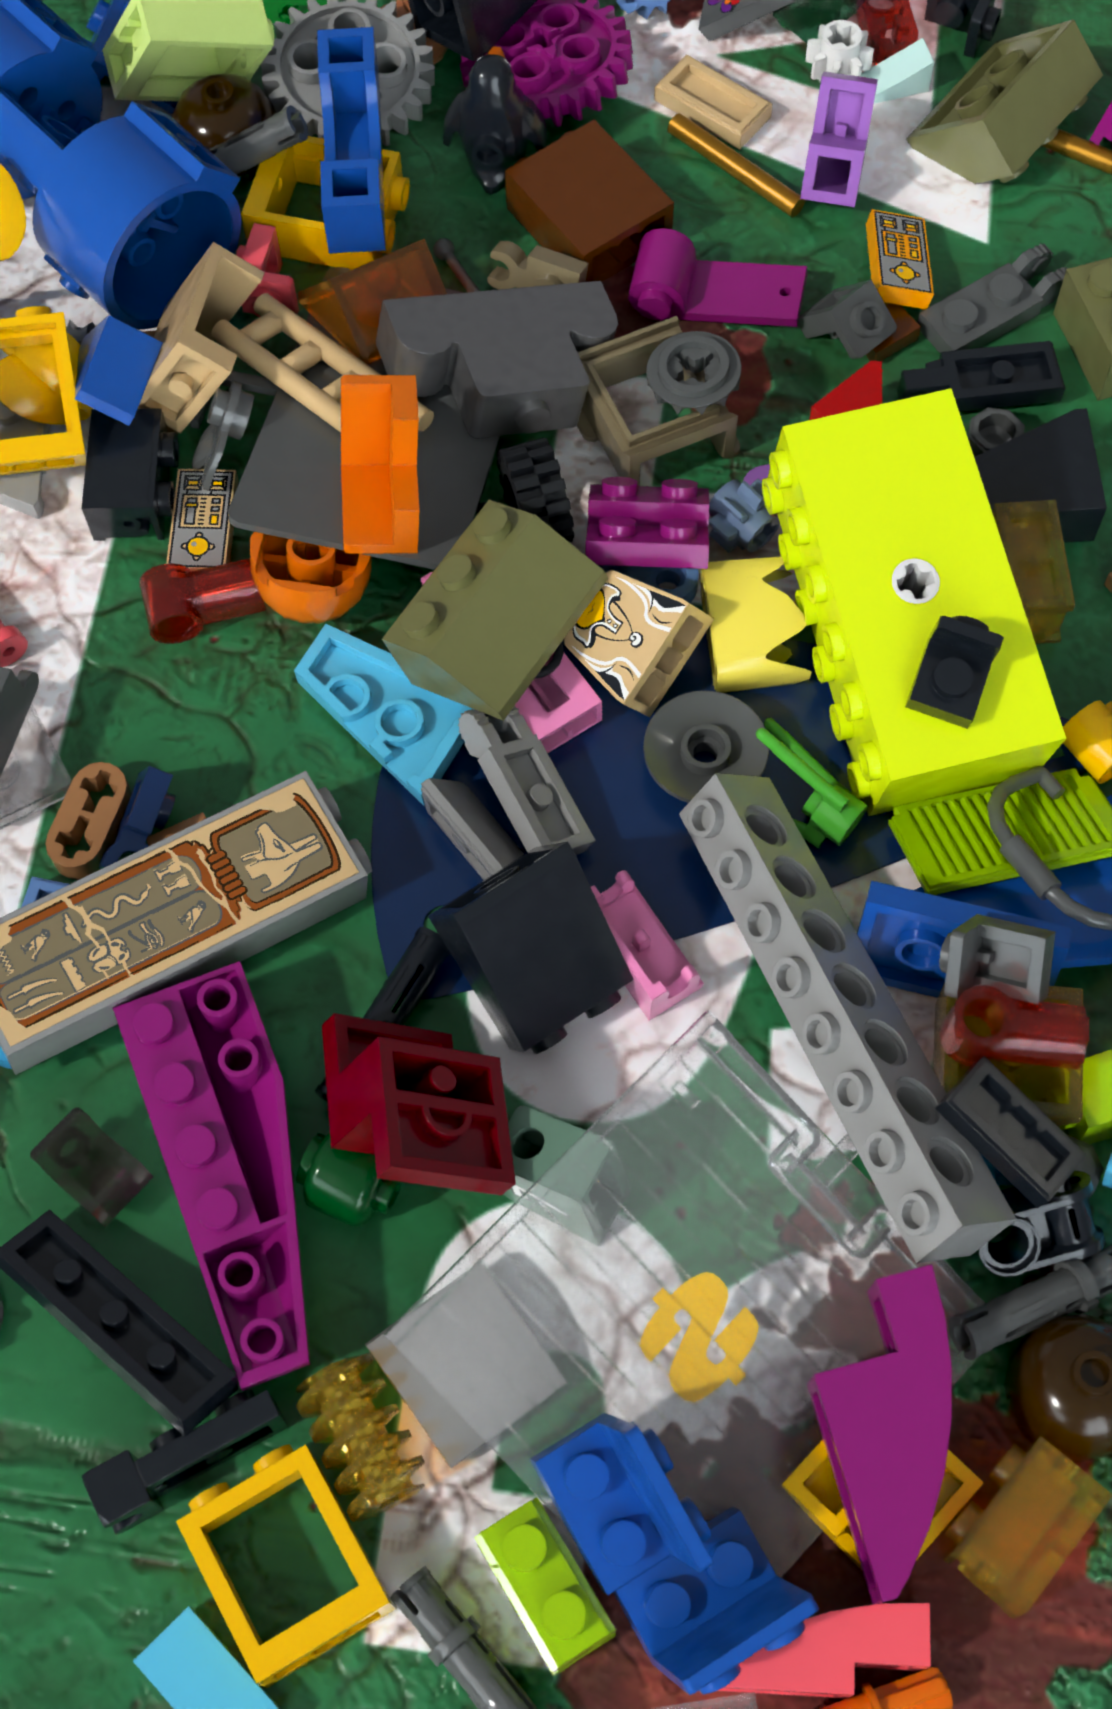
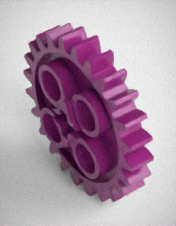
(566, 56)

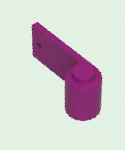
(674, 283)

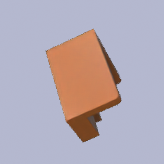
(379, 464)

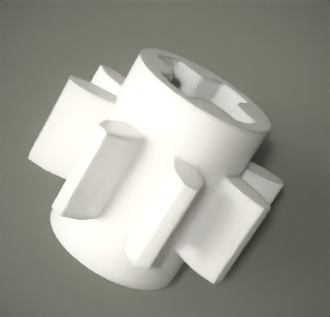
(839, 50)

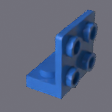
(619, 1501)
(713, 1619)

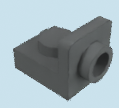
(853, 315)

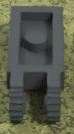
(992, 303)

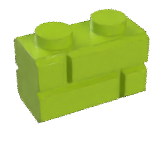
(545, 1586)

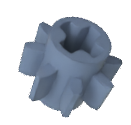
(741, 517)

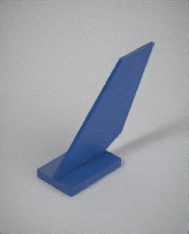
(908, 927)

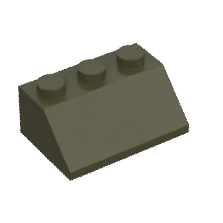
(1009, 104)
(494, 610)

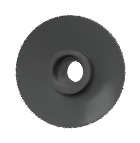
(702, 724)

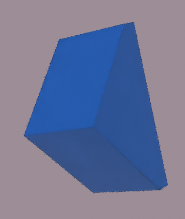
(115, 368)

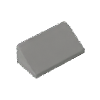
(469, 826)

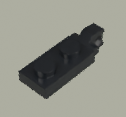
(990, 376)

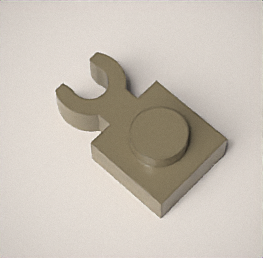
(537, 269)

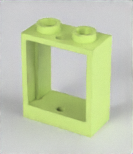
(172, 43)

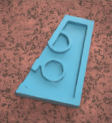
(371, 697)

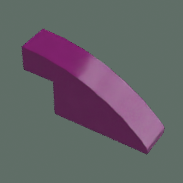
(891, 1429)

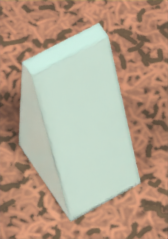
(903, 73)

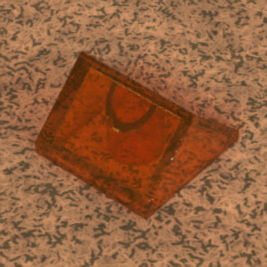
(352, 300)

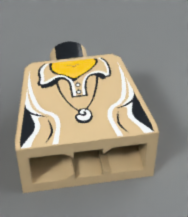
(636, 639)

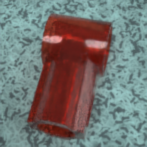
(184, 600)
(1020, 1030)

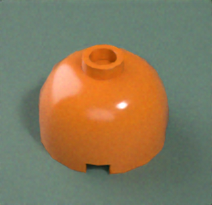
(307, 579)

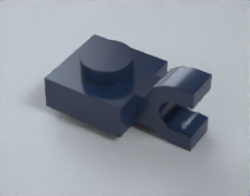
(146, 808)

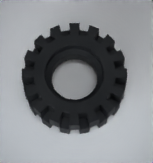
(535, 485)

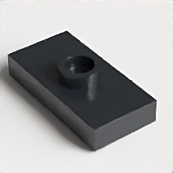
(1010, 1132)

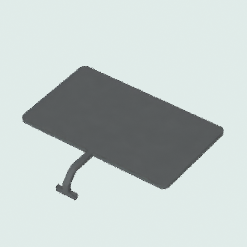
(296, 469)

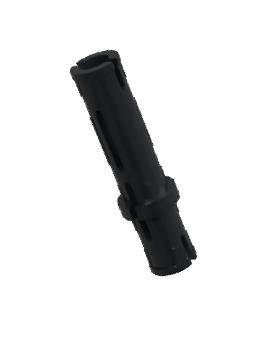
(406, 983)

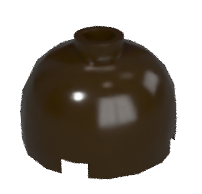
(222, 107)
(1064, 1386)

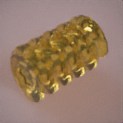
(359, 1437)

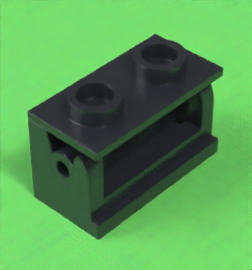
(129, 475)

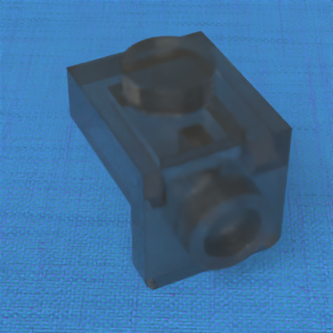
(90, 1166)

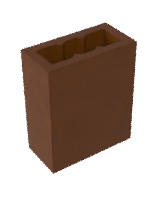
(587, 200)

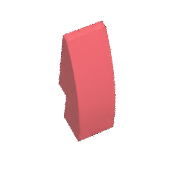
(835, 1644)

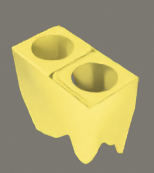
(750, 625)

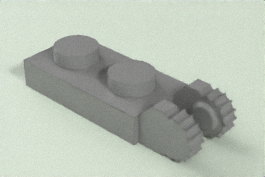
(525, 780)

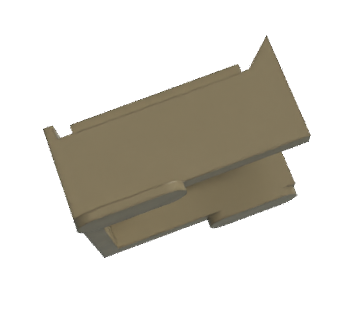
(602, 422)

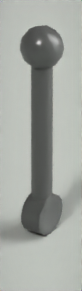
(444, 250)

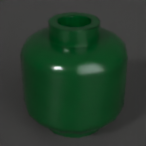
(344, 1183)

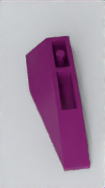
(228, 1157)

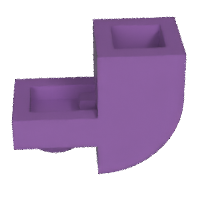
(839, 139)

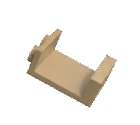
(189, 360)

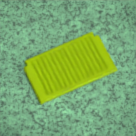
(954, 846)

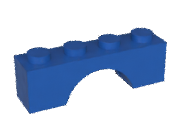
(352, 141)

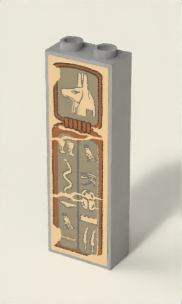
(173, 915)

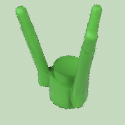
(831, 807)

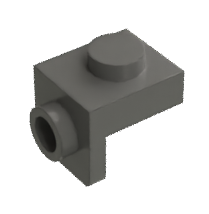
(998, 955)

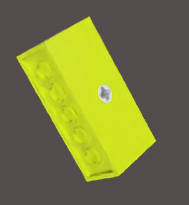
(883, 541)

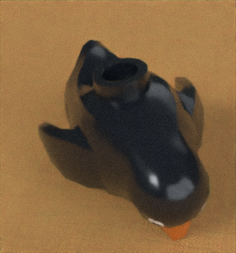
(494, 121)

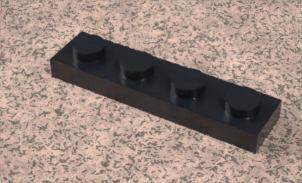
(118, 1322)

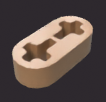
(77, 815)

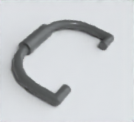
(1024, 858)

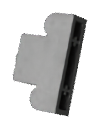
(500, 351)

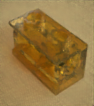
(1038, 563)
(1025, 1525)

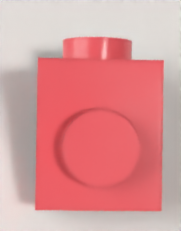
(264, 253)

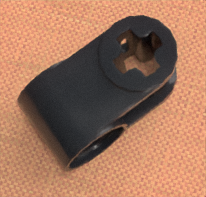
(1047, 1232)

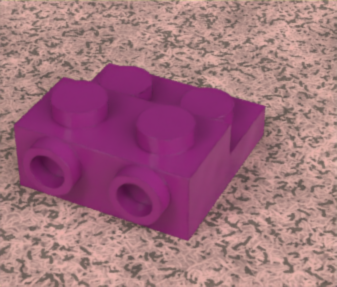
(648, 524)

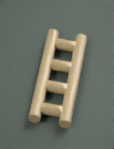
(288, 370)

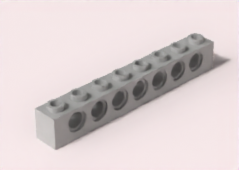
(845, 1020)

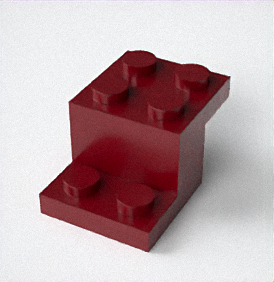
(417, 1105)

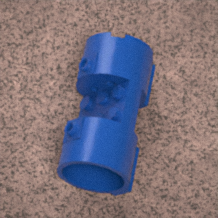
(117, 200)

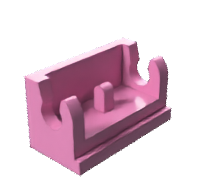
(653, 958)

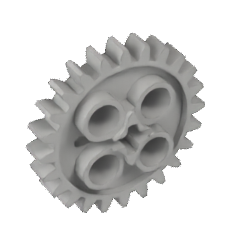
(398, 50)

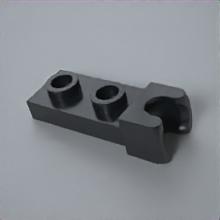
(129, 1488)

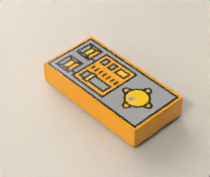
(899, 259)

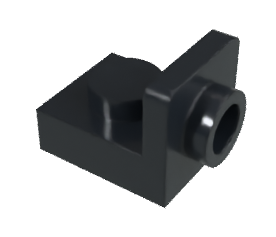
(973, 17)
(954, 669)

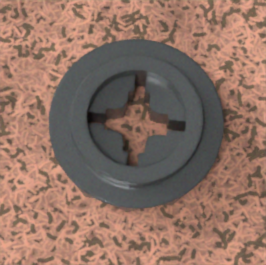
(694, 352)

